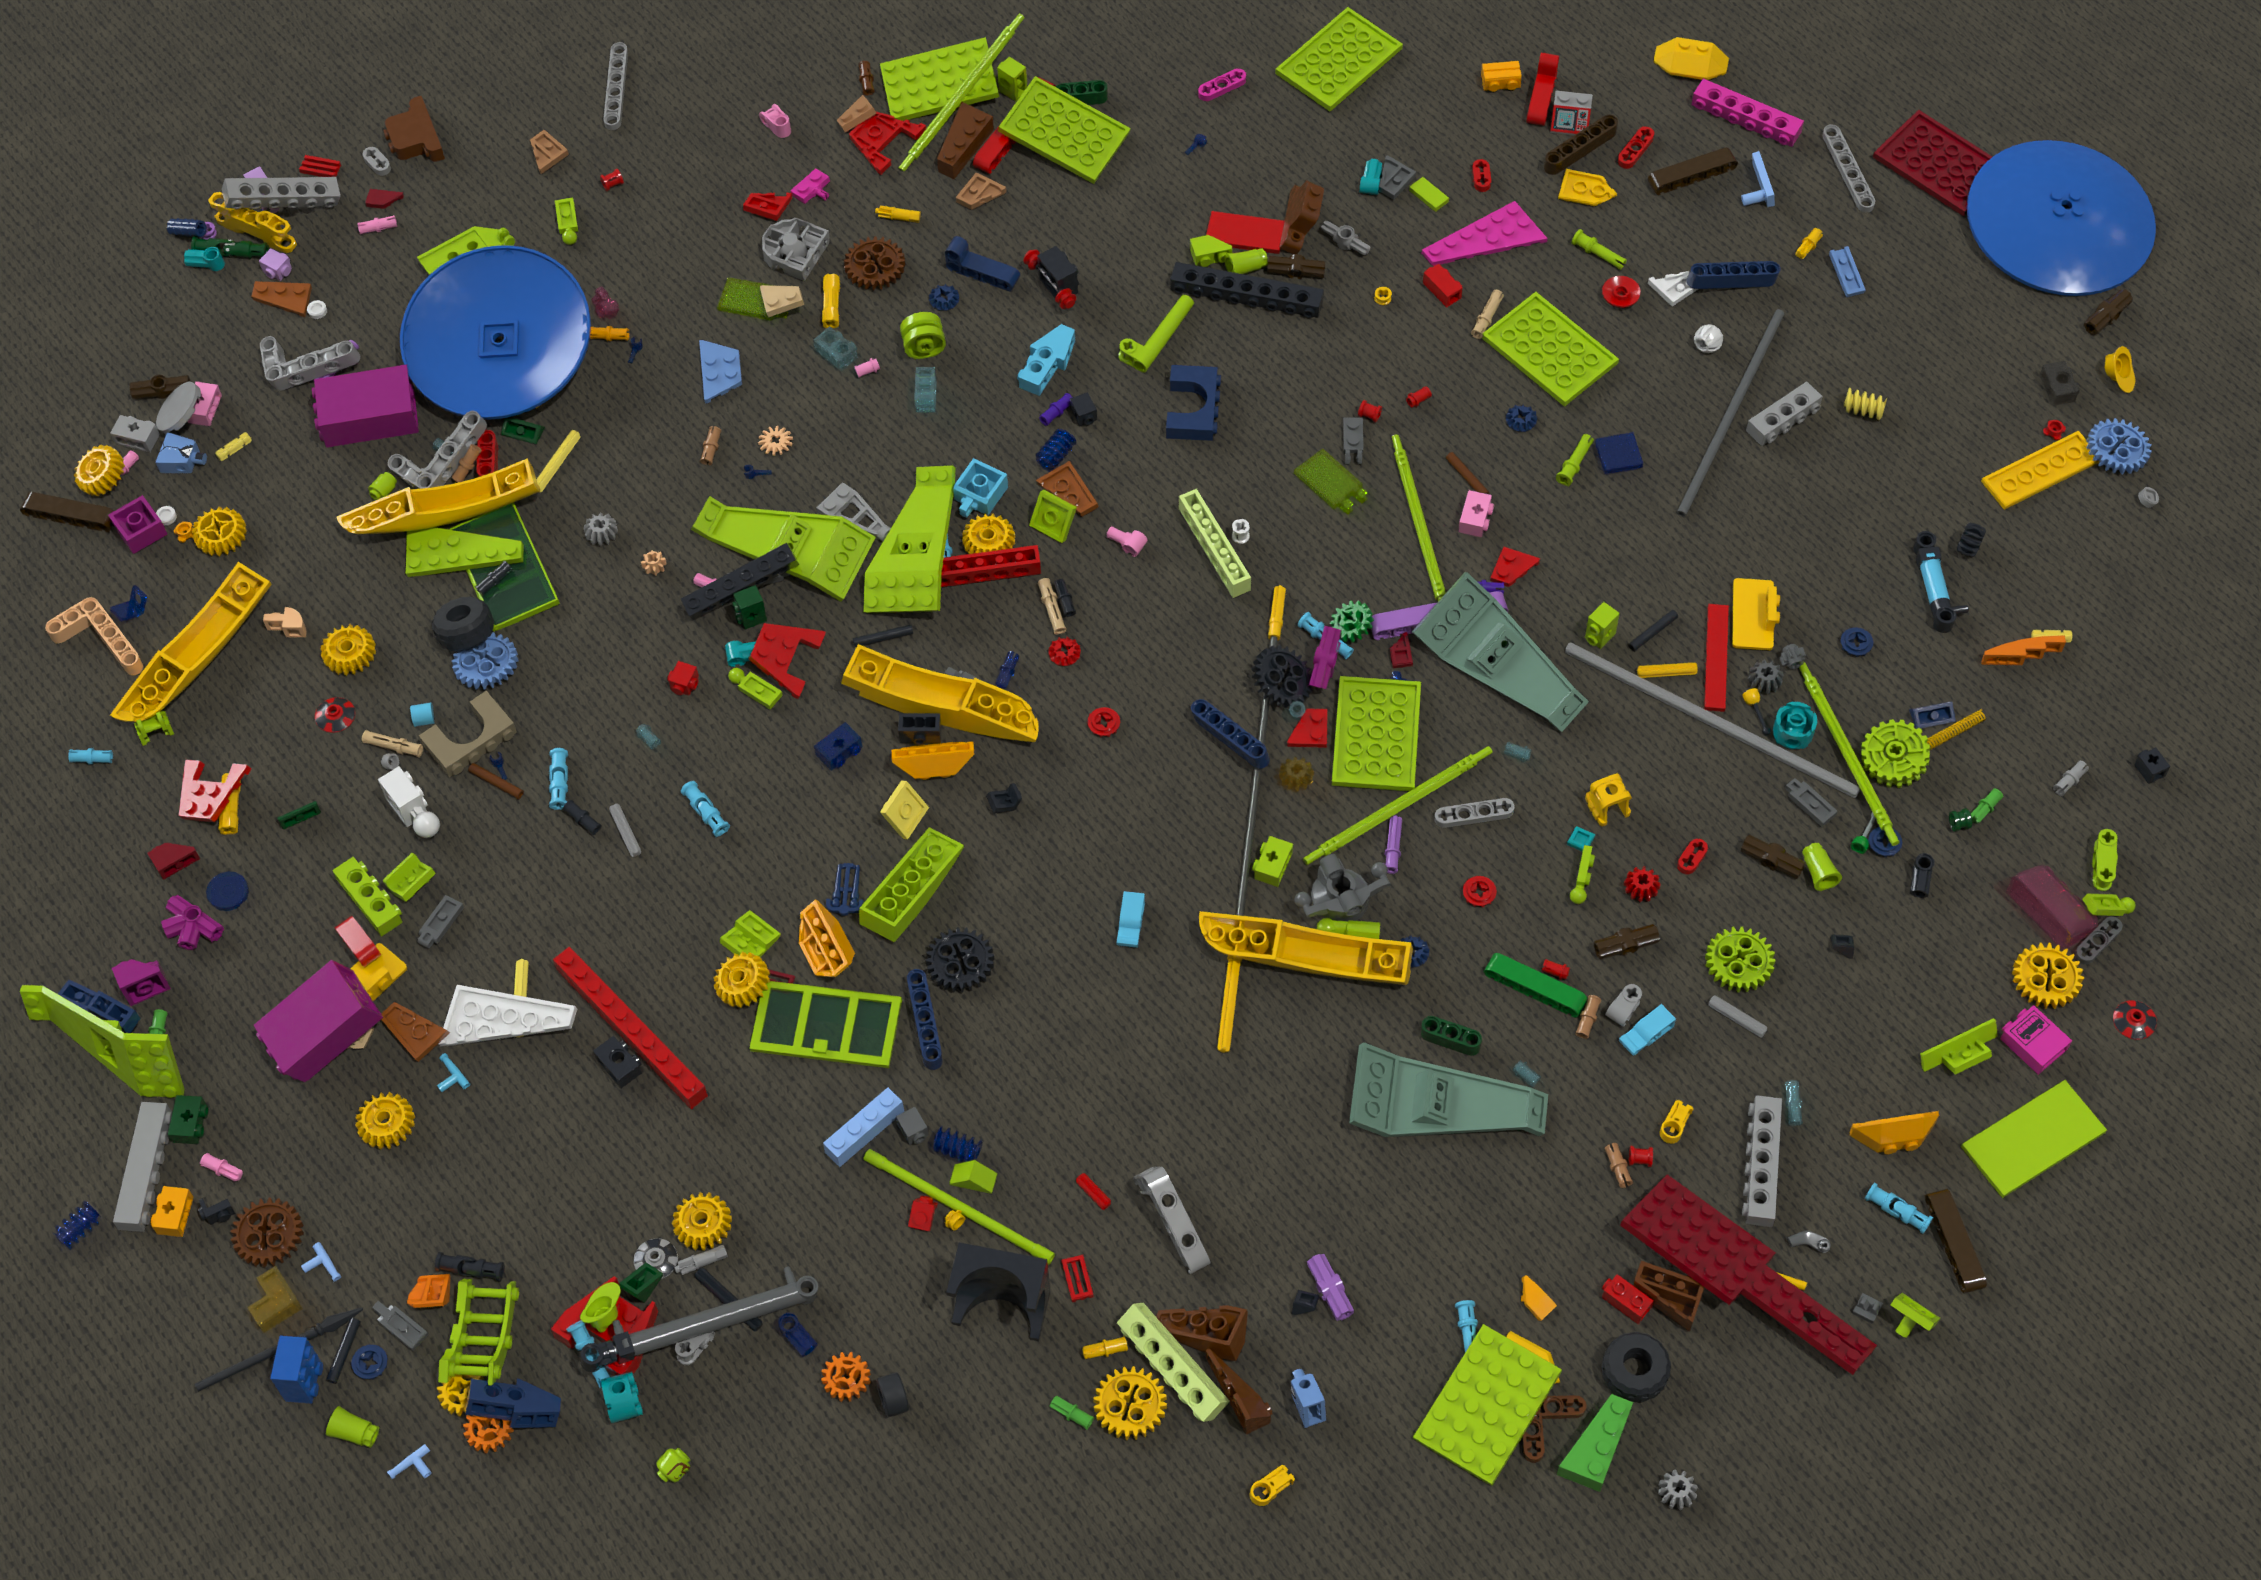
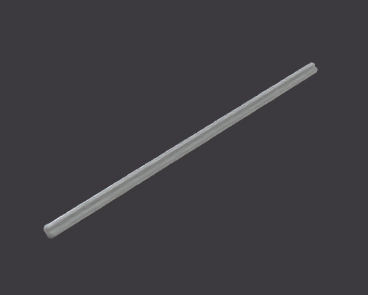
(1713, 720)

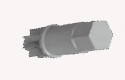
(695, 1262)

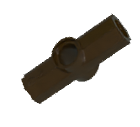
(1296, 266)
(2108, 311)
(157, 386)
(1773, 856)
(1626, 941)

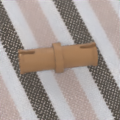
(710, 445)
(466, 463)
(1588, 1016)
(1618, 1165)

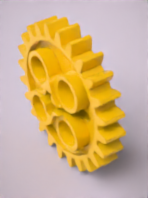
(2068, 977)
(1149, 1409)

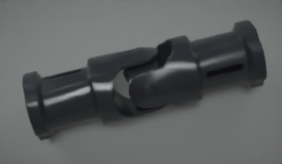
(471, 1267)

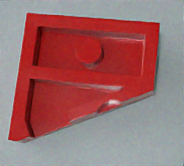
(767, 204)
(1512, 566)
(1310, 730)

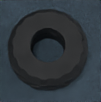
(463, 624)
(1631, 1386)

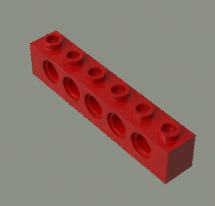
(990, 566)

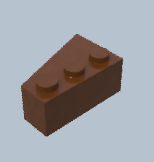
(1672, 1292)

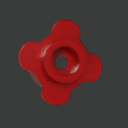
(2058, 426)

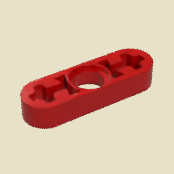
(1636, 141)

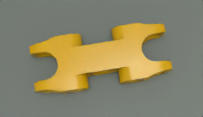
(259, 224)

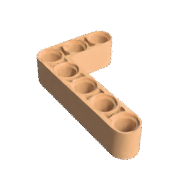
(91, 613)

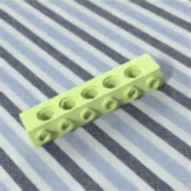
(1214, 543)
(1169, 1348)

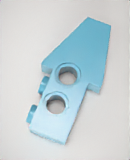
(1045, 357)

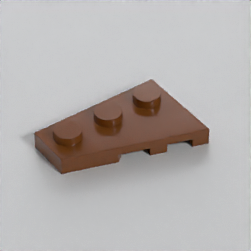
(288, 296)
(1069, 486)
(413, 1031)

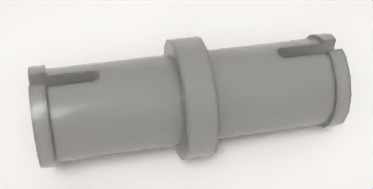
(2071, 778)

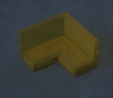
(277, 1304)

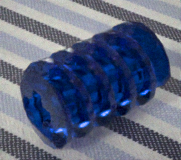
(1055, 449)
(956, 1146)
(76, 1225)

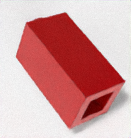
(1442, 285)
(1627, 1298)

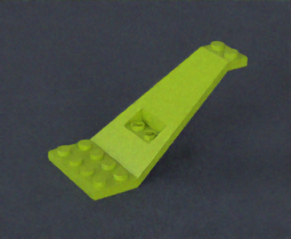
(826, 547)

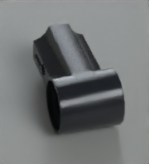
(1921, 876)

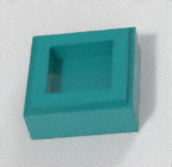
(1580, 838)

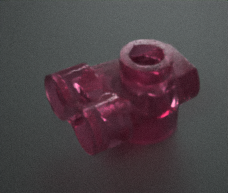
(604, 304)

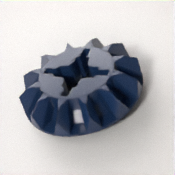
(939, 302)
(1517, 423)
(1863, 637)
(1876, 844)
(1422, 952)
(365, 1354)

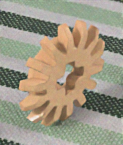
(783, 441)

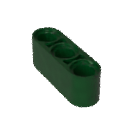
(1086, 91)
(1443, 1028)

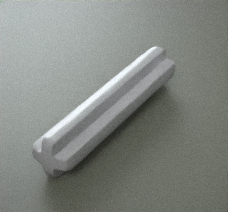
(625, 830)
(1737, 1016)

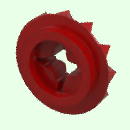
(1059, 657)
(1109, 715)
(1484, 884)

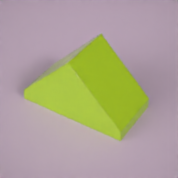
(973, 1176)

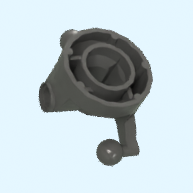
(1351, 903)

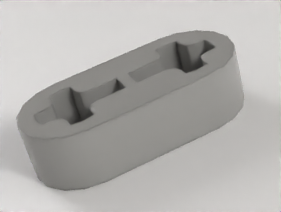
(379, 159)

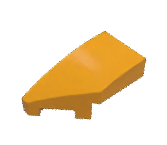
(1536, 1299)

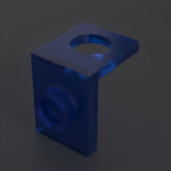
(130, 608)

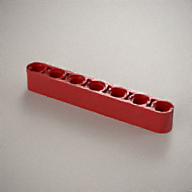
(994, 149)

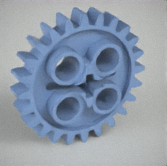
(2127, 456)
(486, 662)

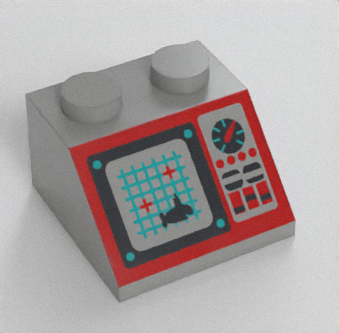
(1570, 112)

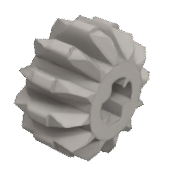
(600, 529)
(1686, 1493)

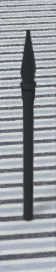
(329, 1324)

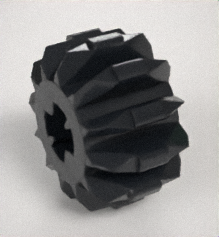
(1971, 539)

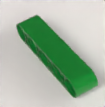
(1534, 983)

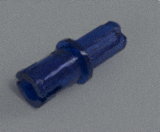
(1007, 670)

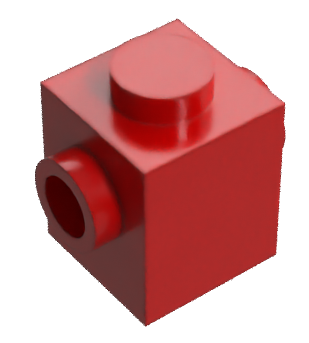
(683, 678)

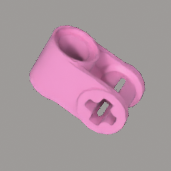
(776, 121)

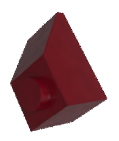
(172, 858)

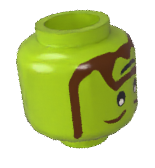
(673, 1465)

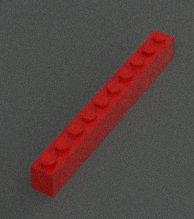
(630, 1028)

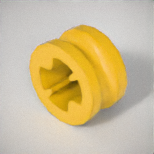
(1383, 291)

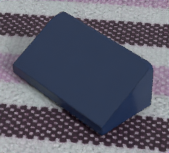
(1933, 715)

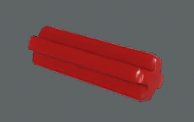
(1093, 1191)

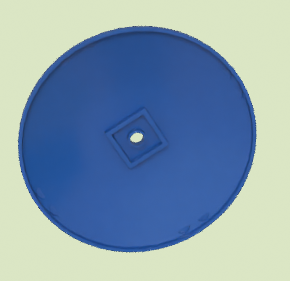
(2058, 250)
(487, 295)

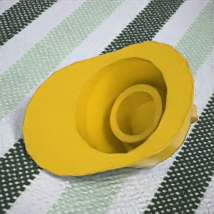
(2120, 369)

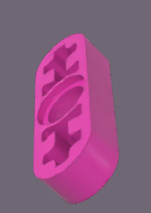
(1226, 78)

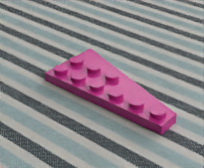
(1491, 234)

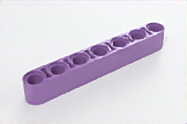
(1405, 620)

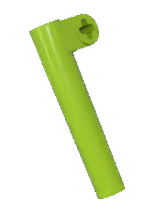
(1143, 356)

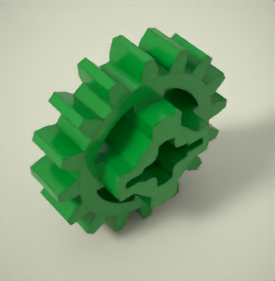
(1352, 620)

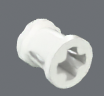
(1240, 528)

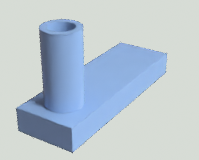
(1766, 193)

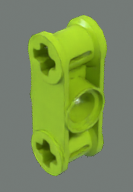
(2105, 860)

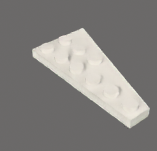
(492, 1015)

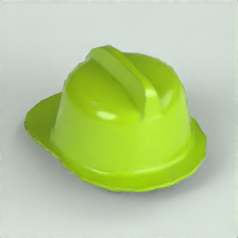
(601, 1307)

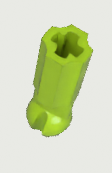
(1350, 927)

